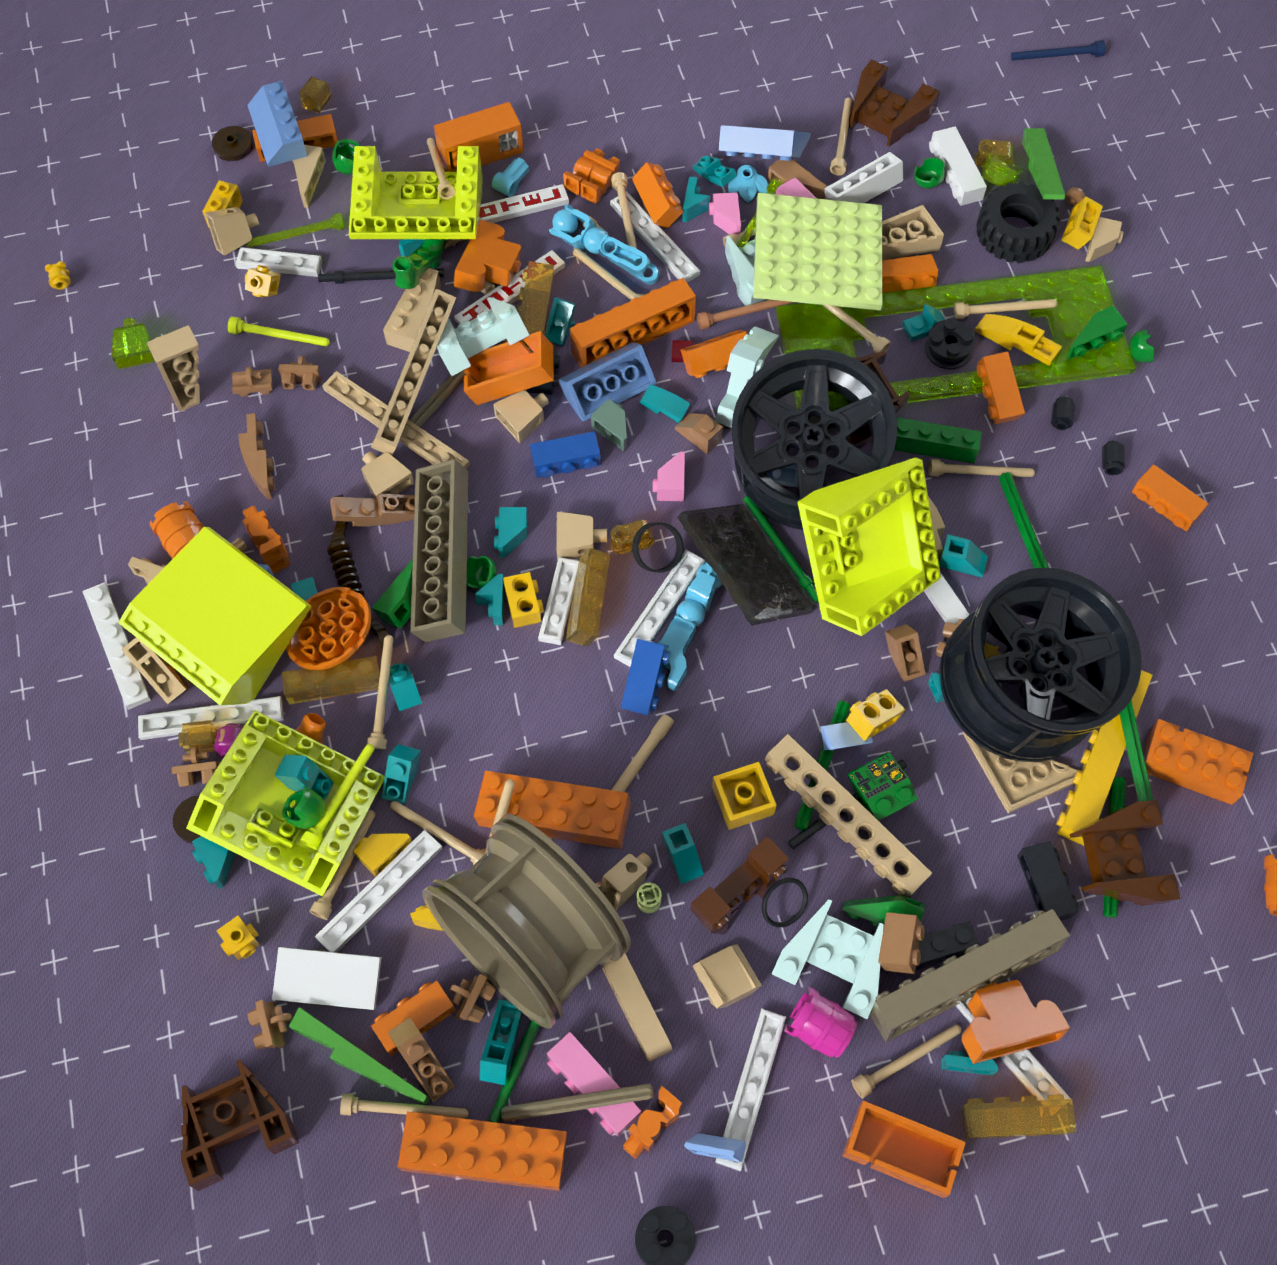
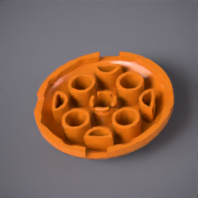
(331, 629)

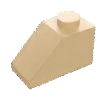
(1104, 238)

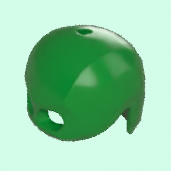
(344, 156)
(307, 810)

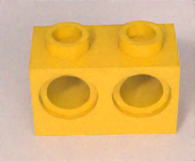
(223, 197)
(1082, 223)
(519, 600)
(874, 714)

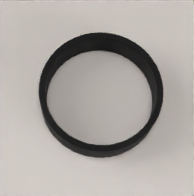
(679, 547)

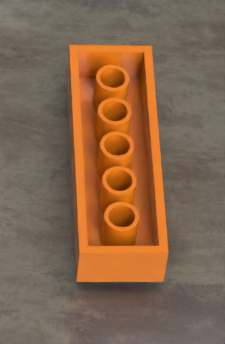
(636, 322)
(558, 808)
(483, 1151)

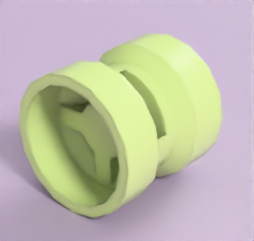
(648, 903)

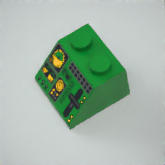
(882, 786)

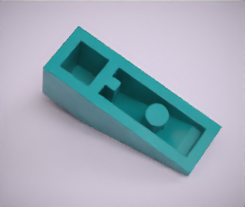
(500, 1043)

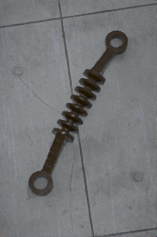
(346, 571)

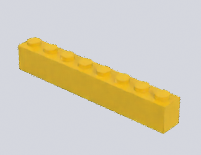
(1098, 771)

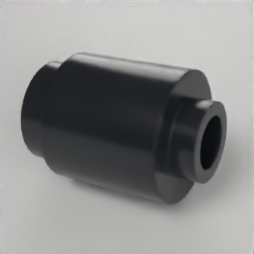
(1063, 413)
(1113, 457)

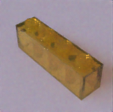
(535, 296)
(588, 597)
(344, 679)
(1018, 1118)

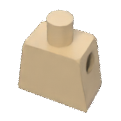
(230, 228)
(521, 413)
(385, 474)
(576, 535)
(625, 879)

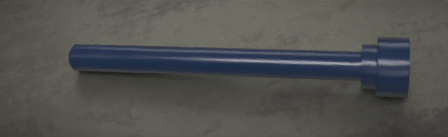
(1096, 49)

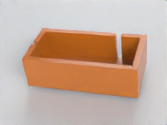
(509, 369)
(1196, 762)
(904, 1149)

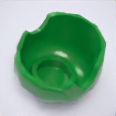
(930, 173)
(1140, 349)
(480, 571)

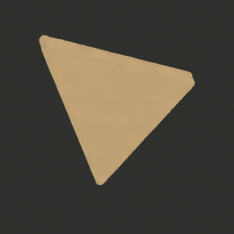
(1022, 782)

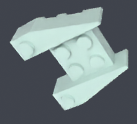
(742, 267)
(479, 334)
(743, 363)
(839, 951)

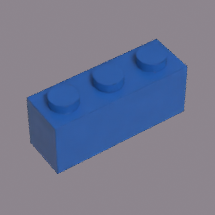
(565, 454)
(645, 677)

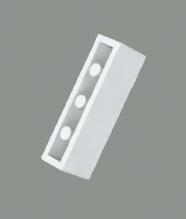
(959, 166)
(867, 181)

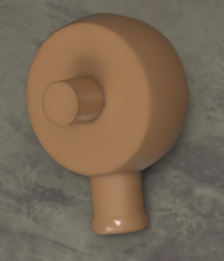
(1074, 196)

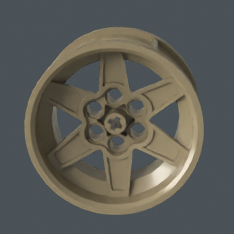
(528, 919)

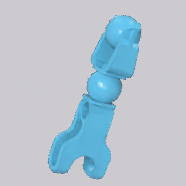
(599, 242)
(687, 618)

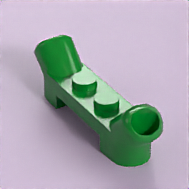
(410, 268)

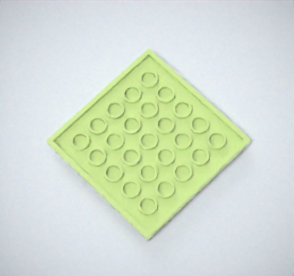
(818, 251)

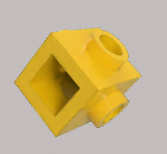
(262, 281)
(238, 938)

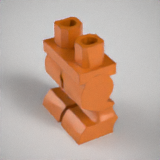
(591, 175)
(266, 539)
(650, 1124)

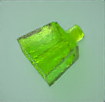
(1000, 171)
(130, 345)

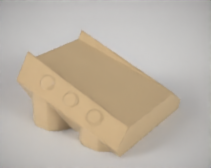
(727, 977)

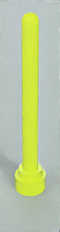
(237, 326)
(313, 837)

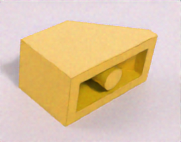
(380, 850)

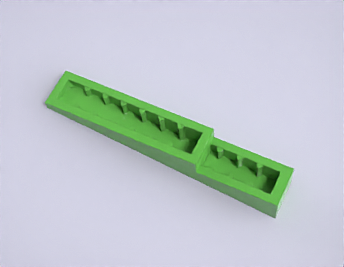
(1042, 163)
(351, 1056)

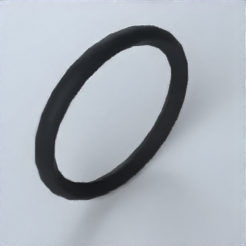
(771, 889)

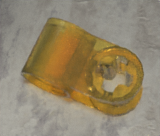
(1002, 149)
(626, 536)

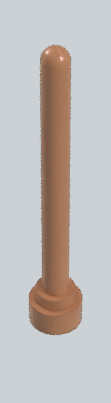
(705, 319)

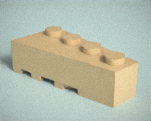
(910, 234)
(409, 312)
(178, 365)

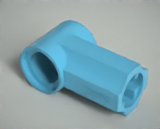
(508, 180)

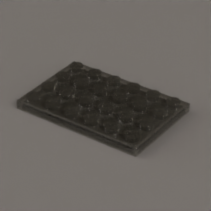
(746, 563)

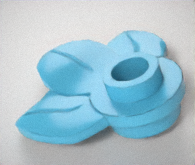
(747, 185)

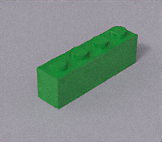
(937, 440)

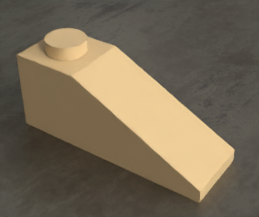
(309, 171)
(155, 670)

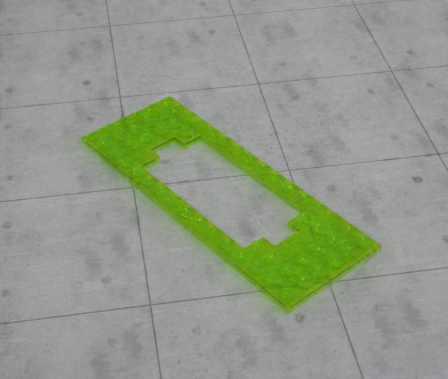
(1078, 295)

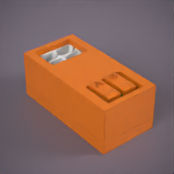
(492, 129)

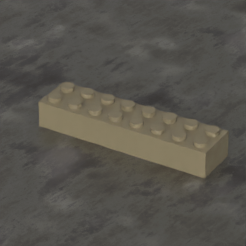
(440, 551)
(962, 976)

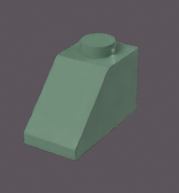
(611, 423)

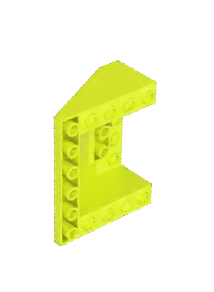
(409, 202)
(870, 544)
(216, 618)
(246, 802)

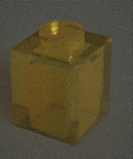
(315, 94)
(198, 734)

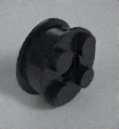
(961, 344)
(665, 1220)

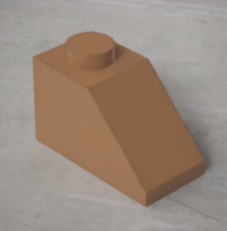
(701, 431)
(905, 652)

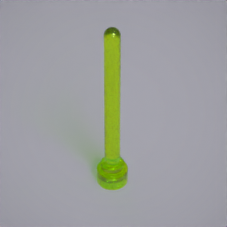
(771, 189)
(334, 222)

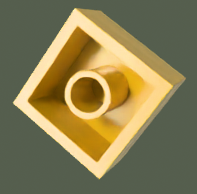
(743, 795)

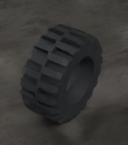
(1014, 242)

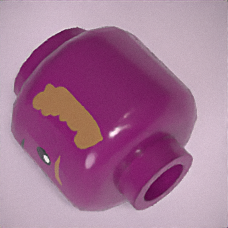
(225, 738)

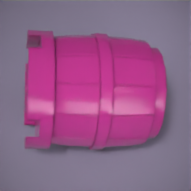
(822, 1024)

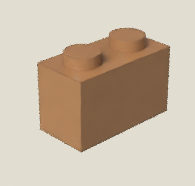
(901, 943)

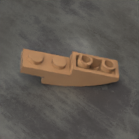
(256, 456)
(377, 511)

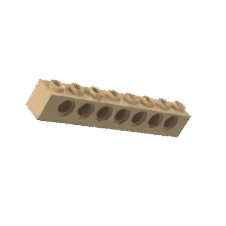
(413, 372)
(861, 818)

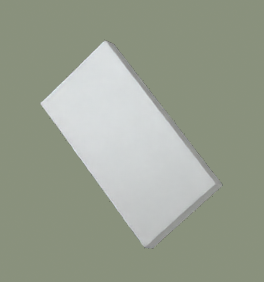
(326, 978)

